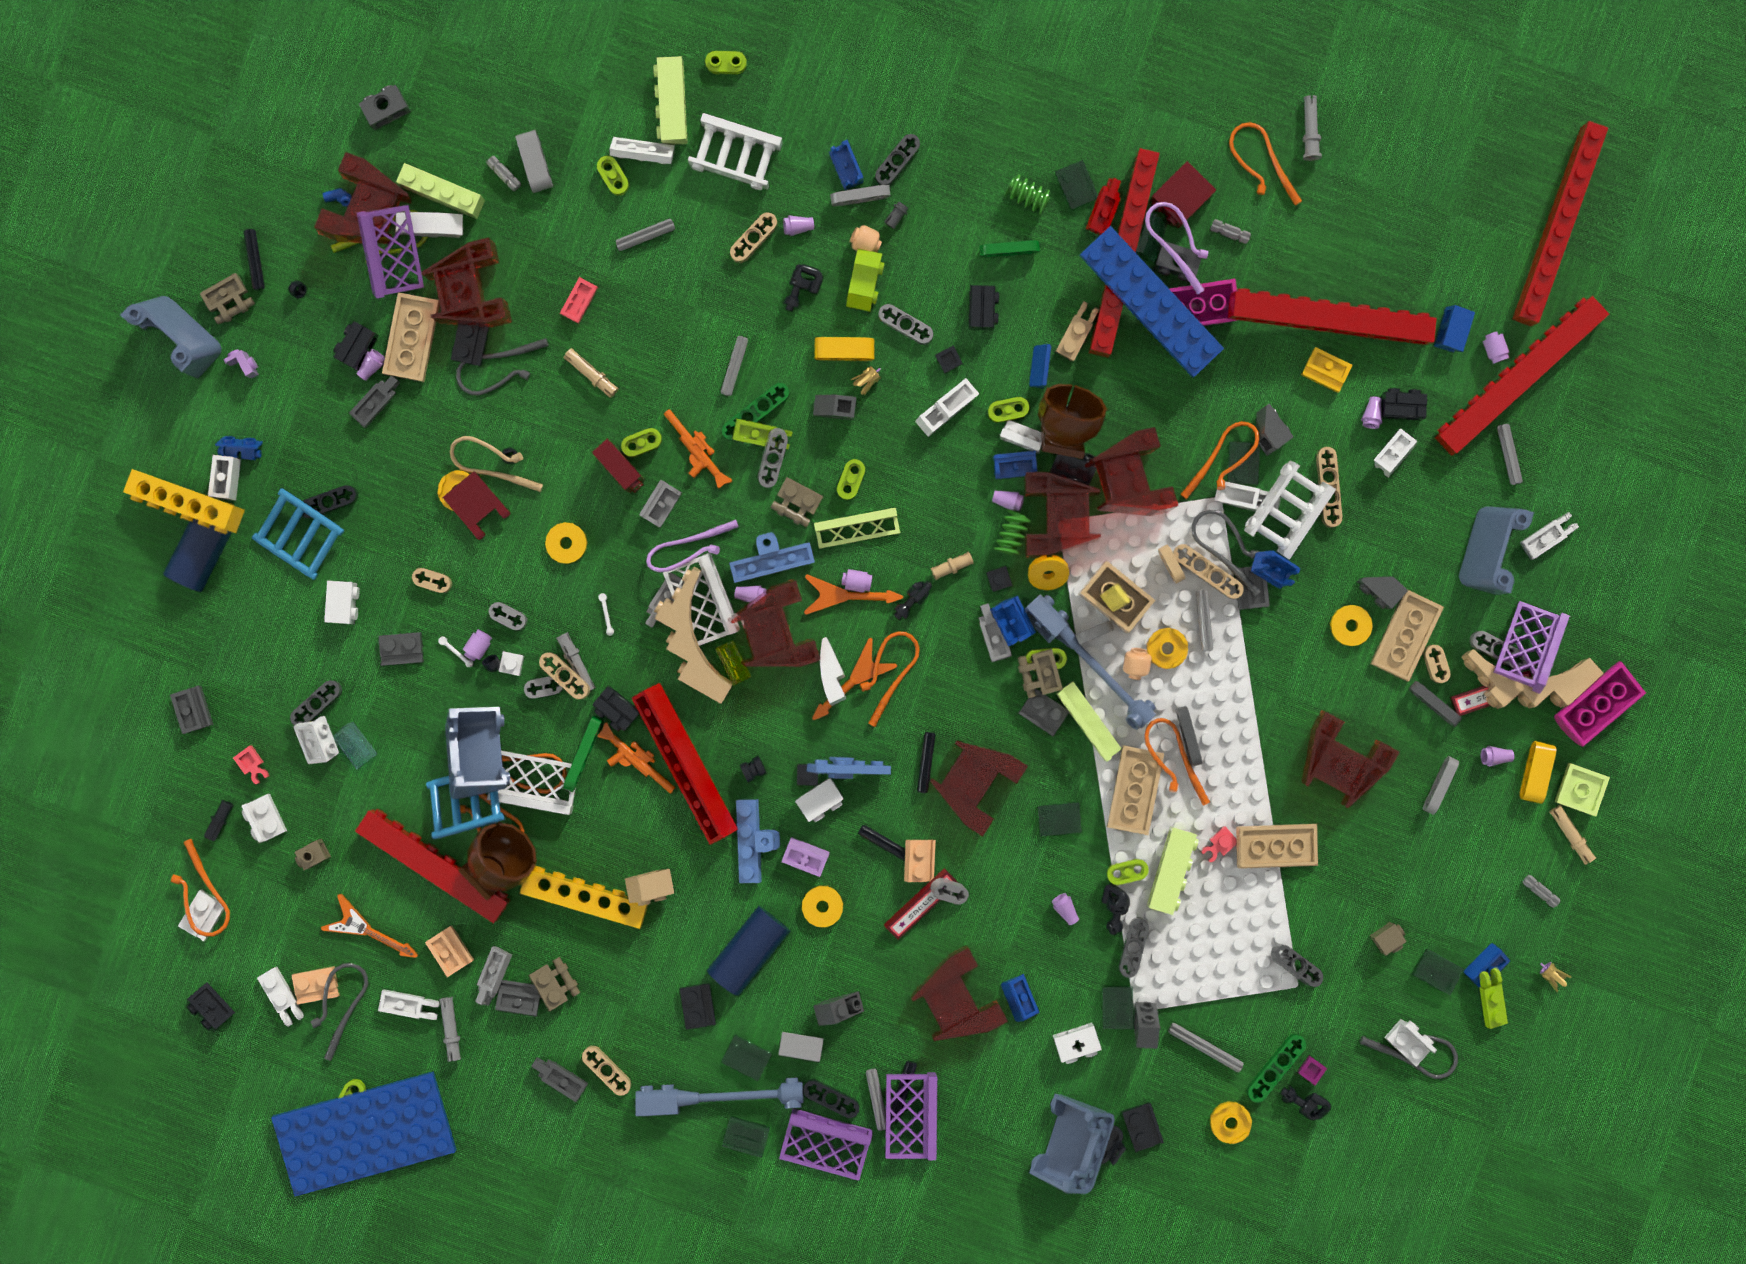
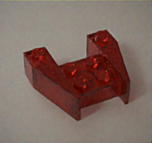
(372, 193)
(461, 287)
(1125, 478)
(1065, 514)
(769, 631)
(1341, 765)
(971, 778)
(953, 1003)

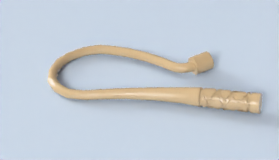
(514, 458)

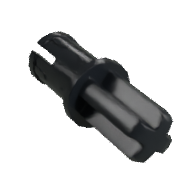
(218, 820)

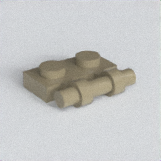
(223, 293)
(800, 496)
(1046, 672)
(549, 988)

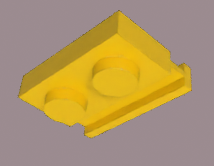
(1326, 369)

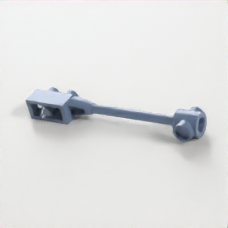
(1055, 625)
(668, 1100)

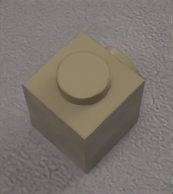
(312, 854)
(1389, 938)

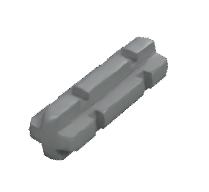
(503, 173)
(1230, 231)
(1541, 891)

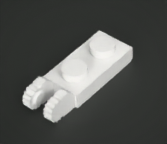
(1547, 537)
(280, 995)
(406, 1005)

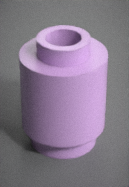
(1496, 347)
(856, 581)
(477, 645)

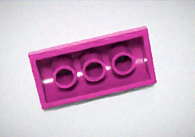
(1210, 305)
(1599, 704)

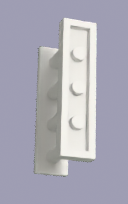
(731, 131)
(1298, 527)

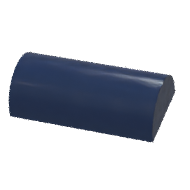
(196, 555)
(748, 951)

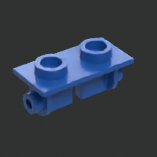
(247, 446)

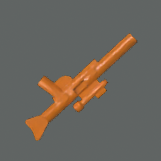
(696, 446)
(638, 759)

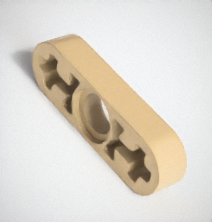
(754, 246)
(549, 670)
(591, 1064)

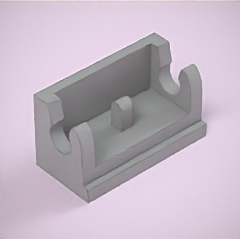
(660, 503)
(800, 1047)

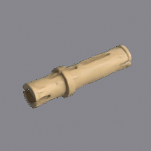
(598, 379)
(1577, 842)

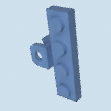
(771, 559)
(845, 767)
(752, 841)

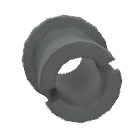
(896, 215)

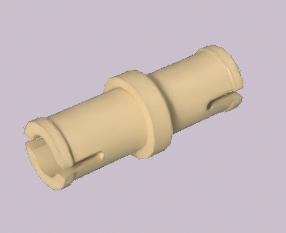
(952, 565)

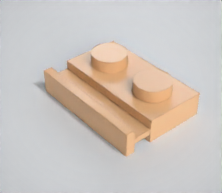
(919, 860)
(449, 951)
(310, 985)

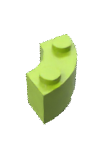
(864, 280)

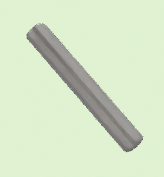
(1205, 1047)

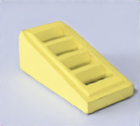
(1115, 597)

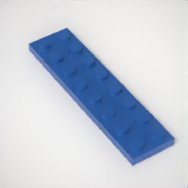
(1151, 301)

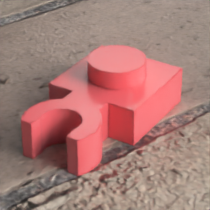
(249, 761)
(1221, 842)

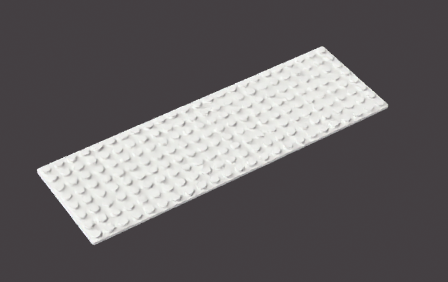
(1226, 914)

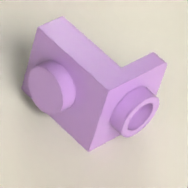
(246, 363)

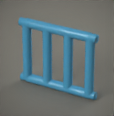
(318, 520)
(458, 826)

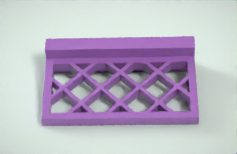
(372, 249)
(1546, 656)
(929, 1116)
(834, 1129)

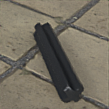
(254, 259)
(926, 762)
(882, 842)
(909, 1068)

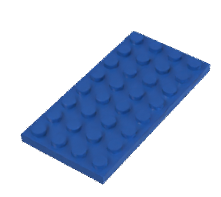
(364, 1133)

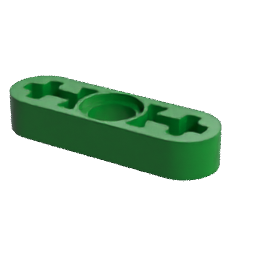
(1009, 249)

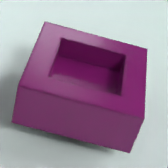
(1312, 1070)

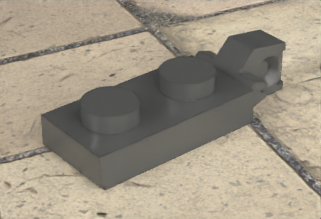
(374, 401)
(560, 1078)

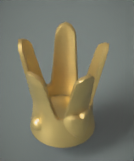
(870, 376)
(1551, 974)

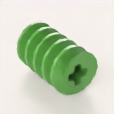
(1028, 193)
(1012, 533)

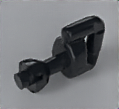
(802, 284)
(917, 594)
(1116, 905)
(1309, 1105)

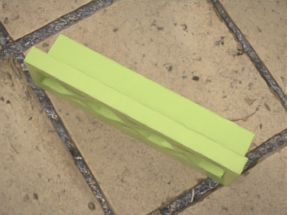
(856, 520)
(1089, 721)

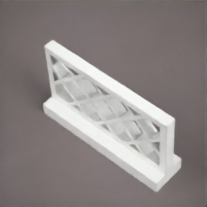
(718, 594)
(531, 800)

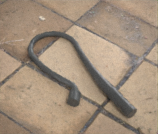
(517, 351)
(1238, 573)
(338, 1033)
(1387, 1050)

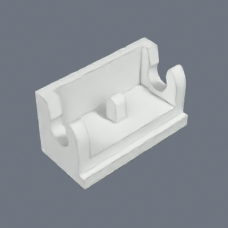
(1395, 452)

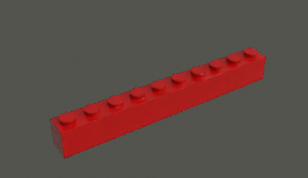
(1560, 224)
(1129, 230)
(1331, 318)
(1521, 375)

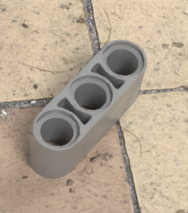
(534, 161)

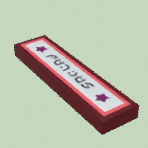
(1473, 699)
(915, 907)

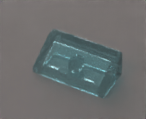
(354, 745)

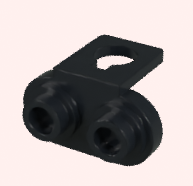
(1115, 1147)

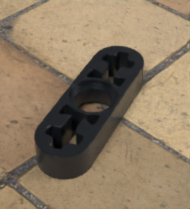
(340, 492)
(815, 1097)

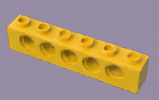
(226, 520)
(533, 888)

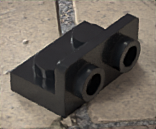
(1074, 468)
(209, 1007)

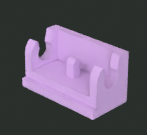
(805, 857)

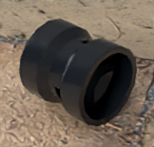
(753, 769)

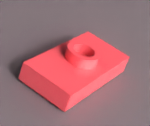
(579, 300)

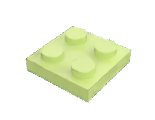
(1582, 789)

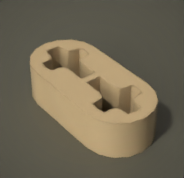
(1171, 563)
(434, 576)
(1432, 665)

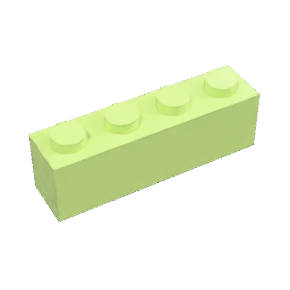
(671, 100)
(440, 191)
(1172, 870)

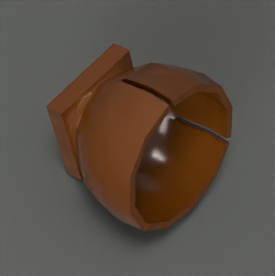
(1069, 427)
(499, 859)

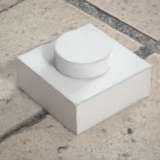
(511, 663)

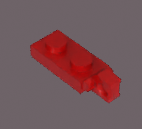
(1104, 207)

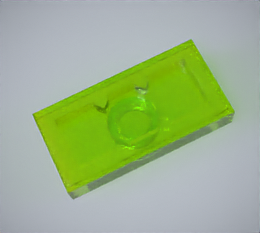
(732, 663)

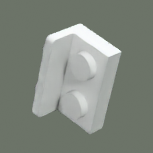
(1022, 436)
(316, 740)
(263, 818)
(1410, 1042)

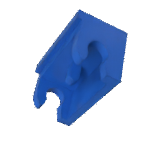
(846, 165)
(1454, 328)
(1014, 464)
(1274, 568)
(1012, 620)

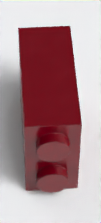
(1186, 191)
(619, 466)

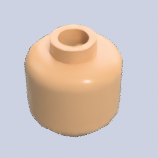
(865, 239)
(1137, 663)

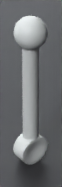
(602, 597)
(443, 641)

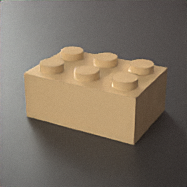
(1129, 614)

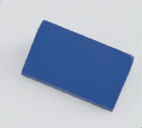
(1040, 366)
(1490, 958)
(1019, 998)

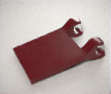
(474, 501)

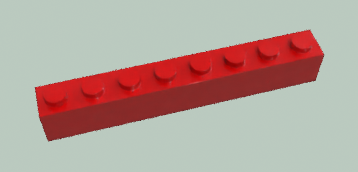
(684, 763)
(428, 863)

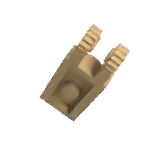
(1076, 334)

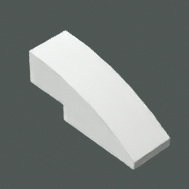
(433, 224)
(947, 407)
(1243, 496)
(831, 673)

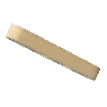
(1335, 484)
(1210, 567)

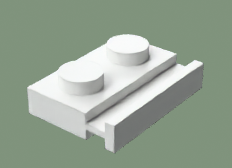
(204, 912)

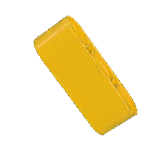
(844, 348)
(1537, 772)

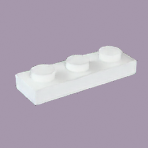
(642, 150)

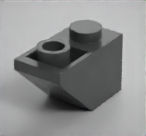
(835, 406)
(1271, 430)
(1385, 590)
(838, 1008)

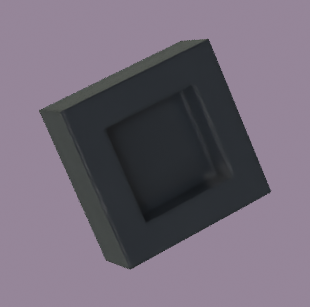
(948, 359)
(999, 579)
(805, 777)

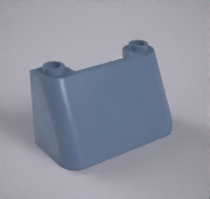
(195, 346)
(1487, 548)
(474, 751)
(1074, 1146)

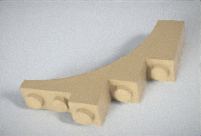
(677, 615)
(1561, 688)

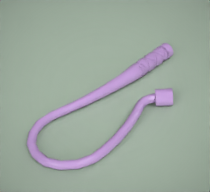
(1183, 266)
(711, 549)

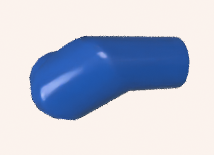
(338, 194)

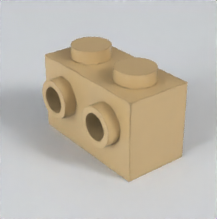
(649, 886)

